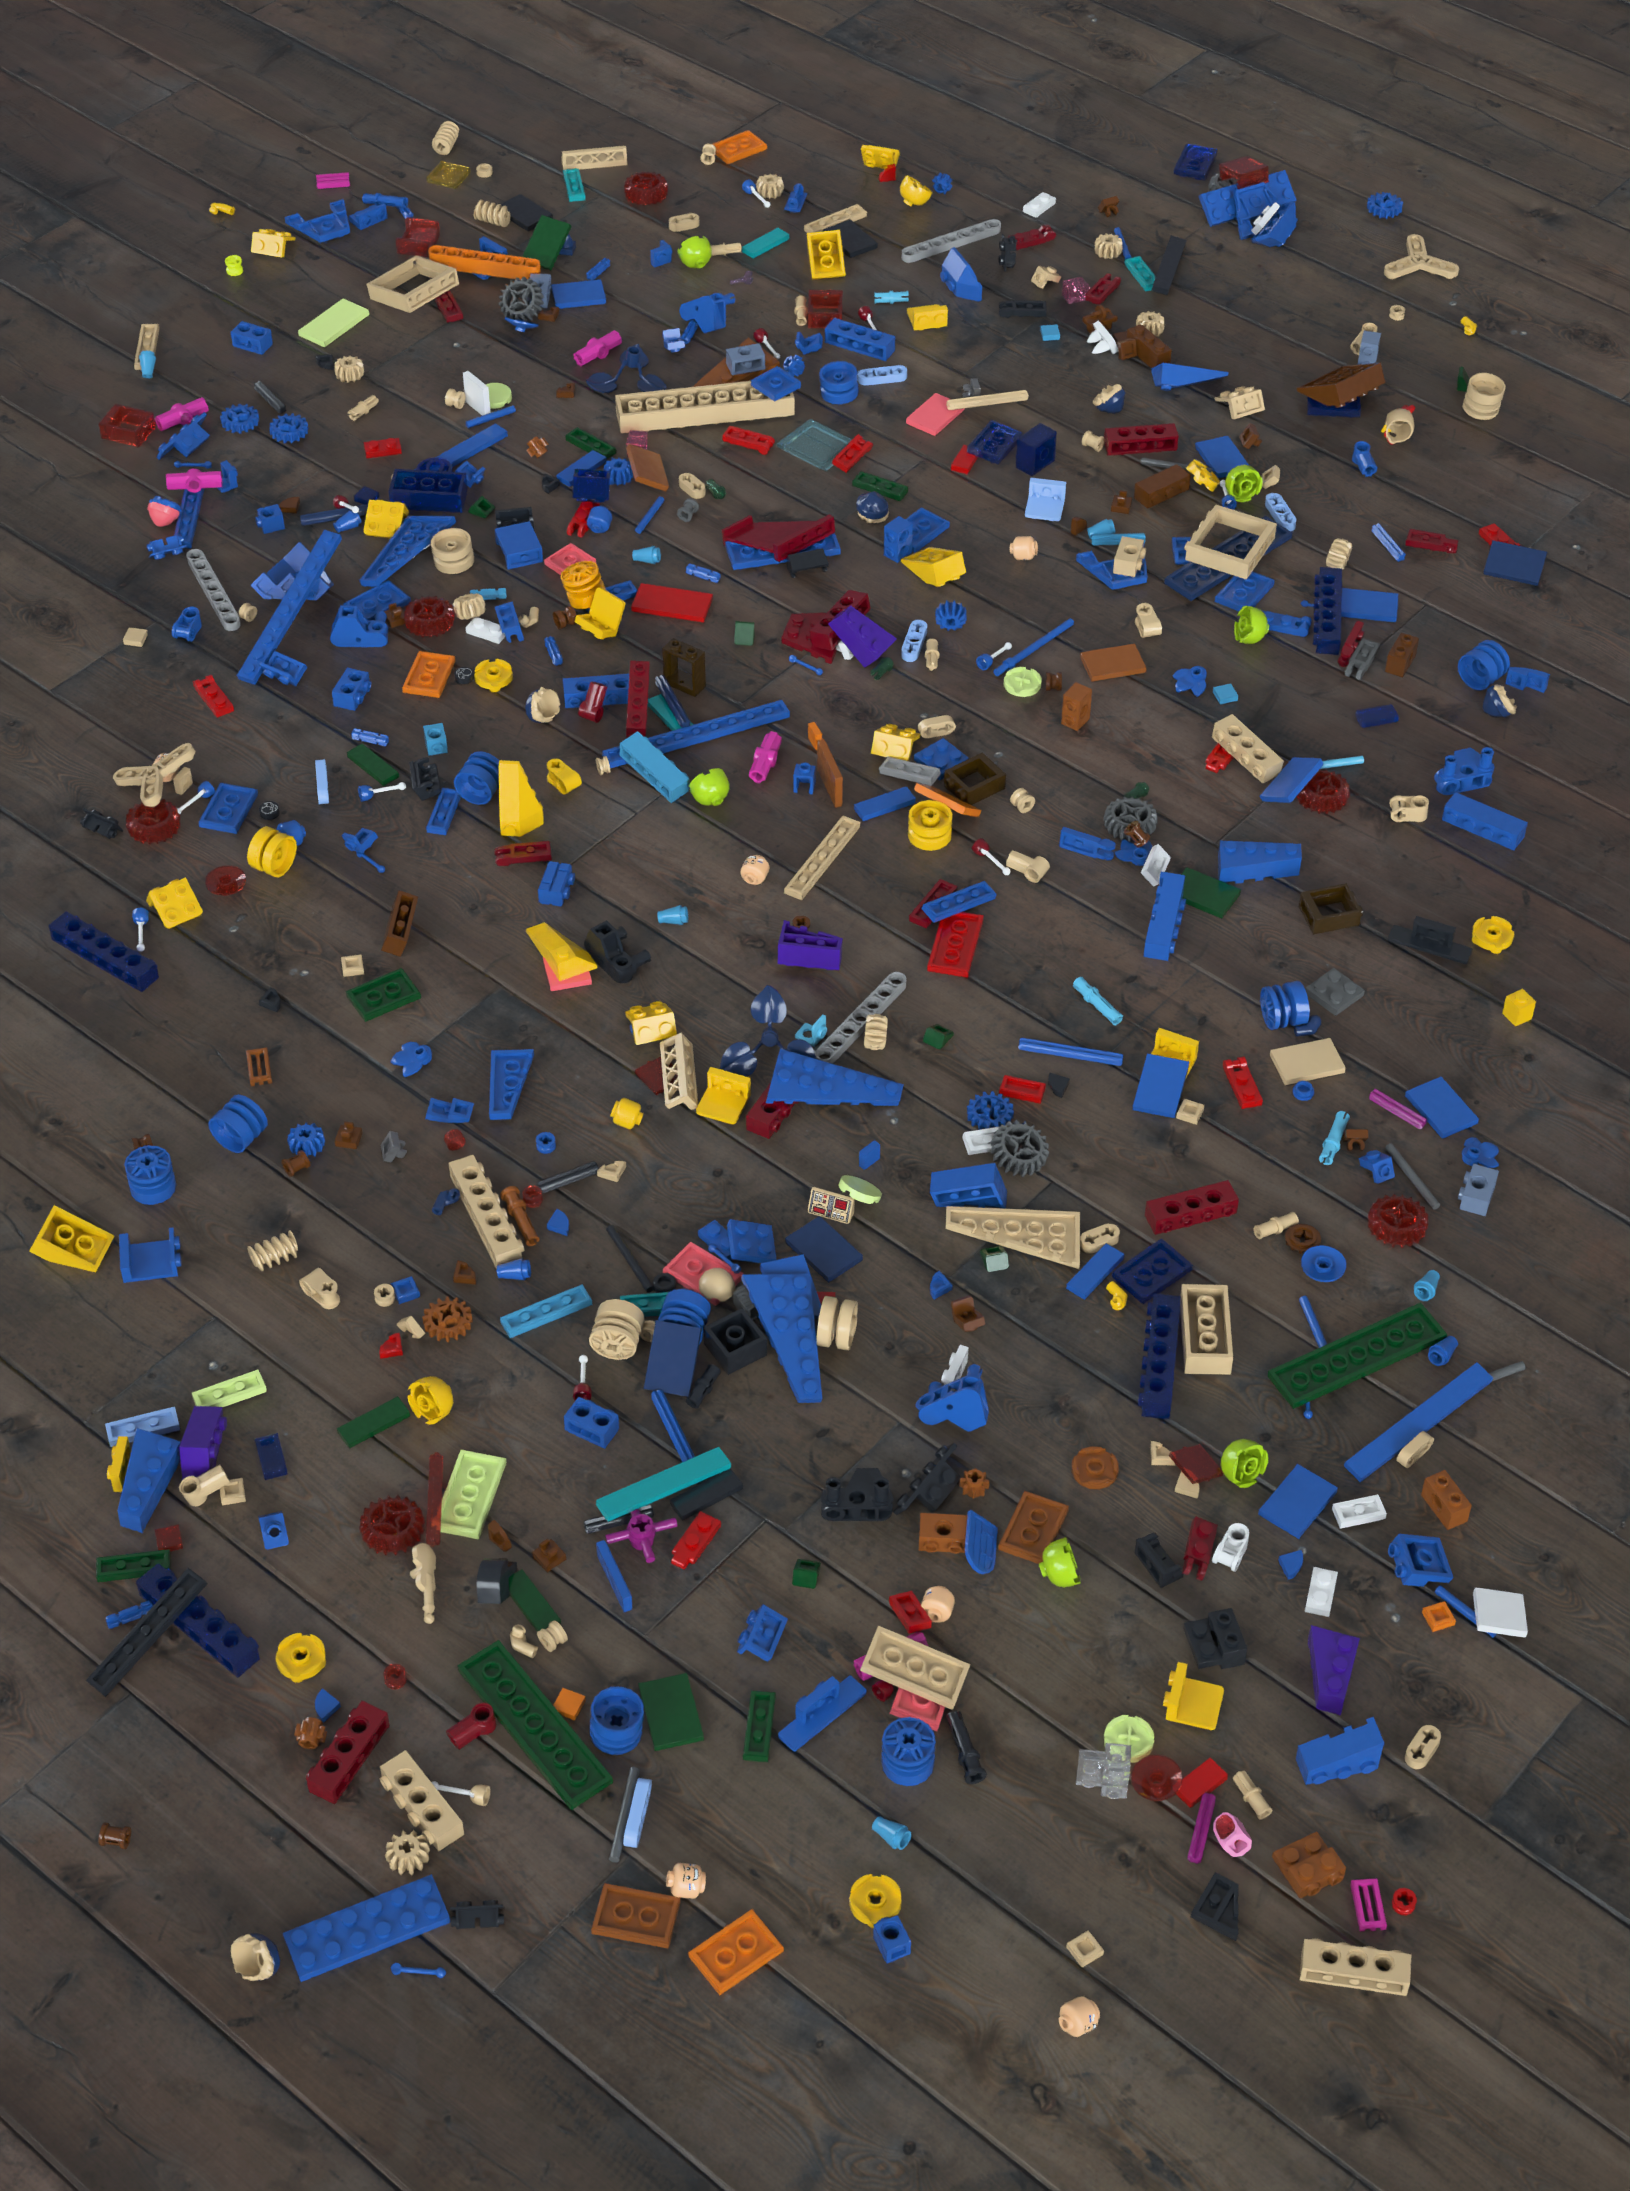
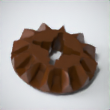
(1294, 1234)

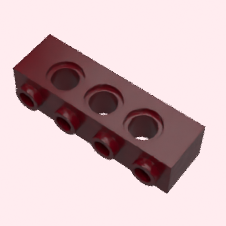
(1141, 439)
(822, 634)
(638, 698)
(767, 1117)
(1191, 1207)
(347, 1764)

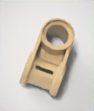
(1147, 621)
(1410, 809)
(320, 1288)

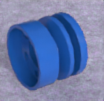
(1483, 665)
(478, 778)
(1284, 1005)
(238, 1123)
(150, 1175)
(686, 1308)
(616, 1720)
(908, 1751)

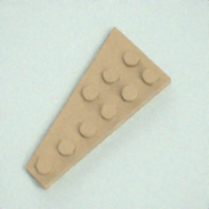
(1034, 1232)

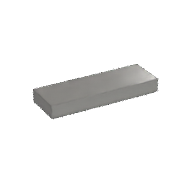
(909, 771)

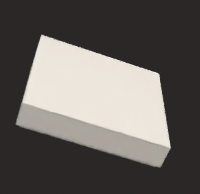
(476, 393)
(1500, 1612)

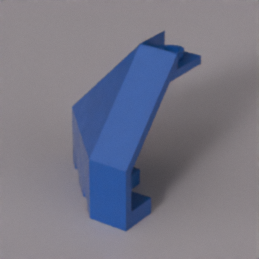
(279, 578)

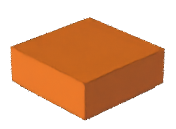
(814, 734)
(1438, 1616)
(569, 1703)

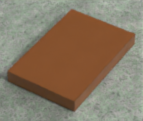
(647, 467)
(1113, 662)
(829, 772)
(1033, 1527)
(636, 1915)

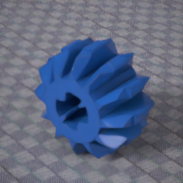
(620, 471)
(951, 615)
(306, 1138)

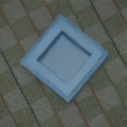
(1050, 332)
(1225, 693)

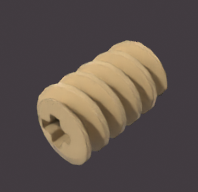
(445, 138)
(492, 213)
(273, 1250)

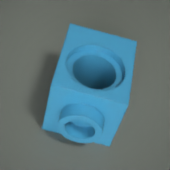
(435, 739)

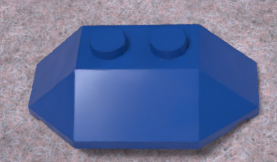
(1278, 227)
(960, 277)

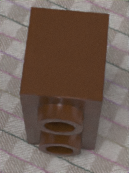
(1401, 654)

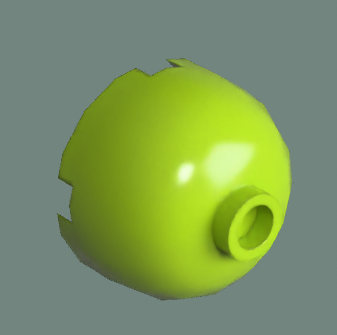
(695, 252)
(1243, 483)
(1251, 625)
(710, 788)
(1244, 1462)
(1060, 1564)

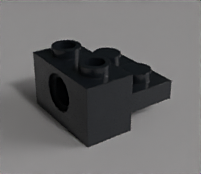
(1216, 1640)

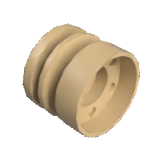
(1484, 396)
(616, 1329)

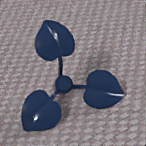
(632, 358)
(766, 1007)

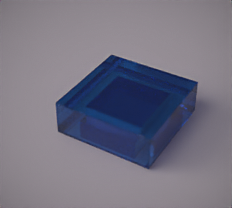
(366, 494)

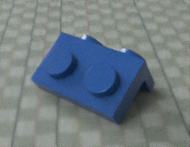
(284, 668)

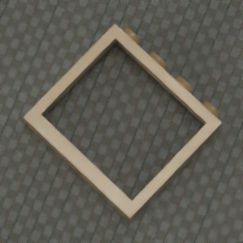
(442, 280)
(1225, 562)

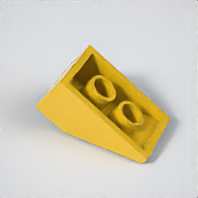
(825, 254)
(936, 565)
(71, 1241)

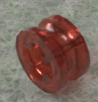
(454, 1139)
(532, 1202)
(398, 1670)

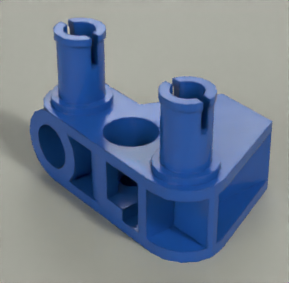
(707, 311)
(354, 630)
(1465, 771)
(963, 1407)

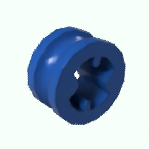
(545, 1137)

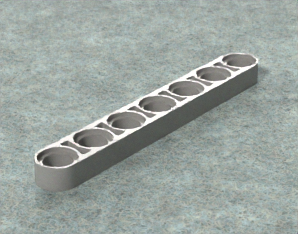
(950, 240)
(212, 583)
(861, 1011)

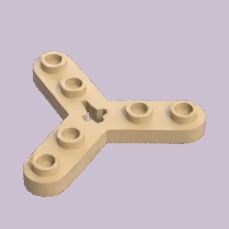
(1418, 260)
(151, 777)

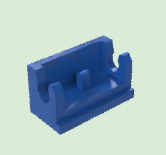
(509, 621)

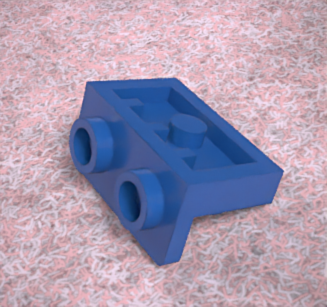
(369, 216)
(762, 1633)

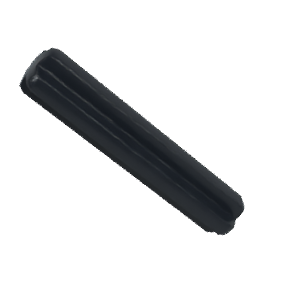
(270, 397)
(568, 1177)
(600, 1523)

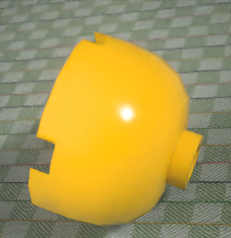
(914, 192)
(430, 1398)

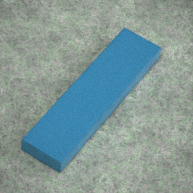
(546, 1311)

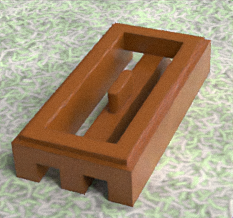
(259, 1078)

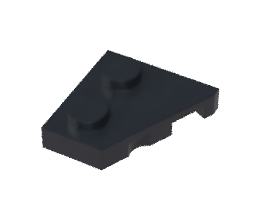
(1219, 1906)

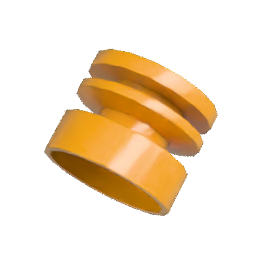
(581, 583)

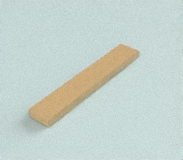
(822, 857)

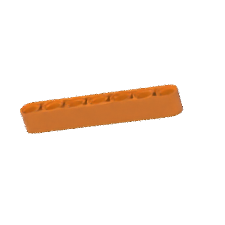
(485, 262)

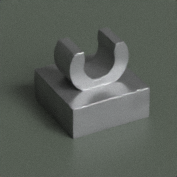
(973, 389)
(392, 1147)

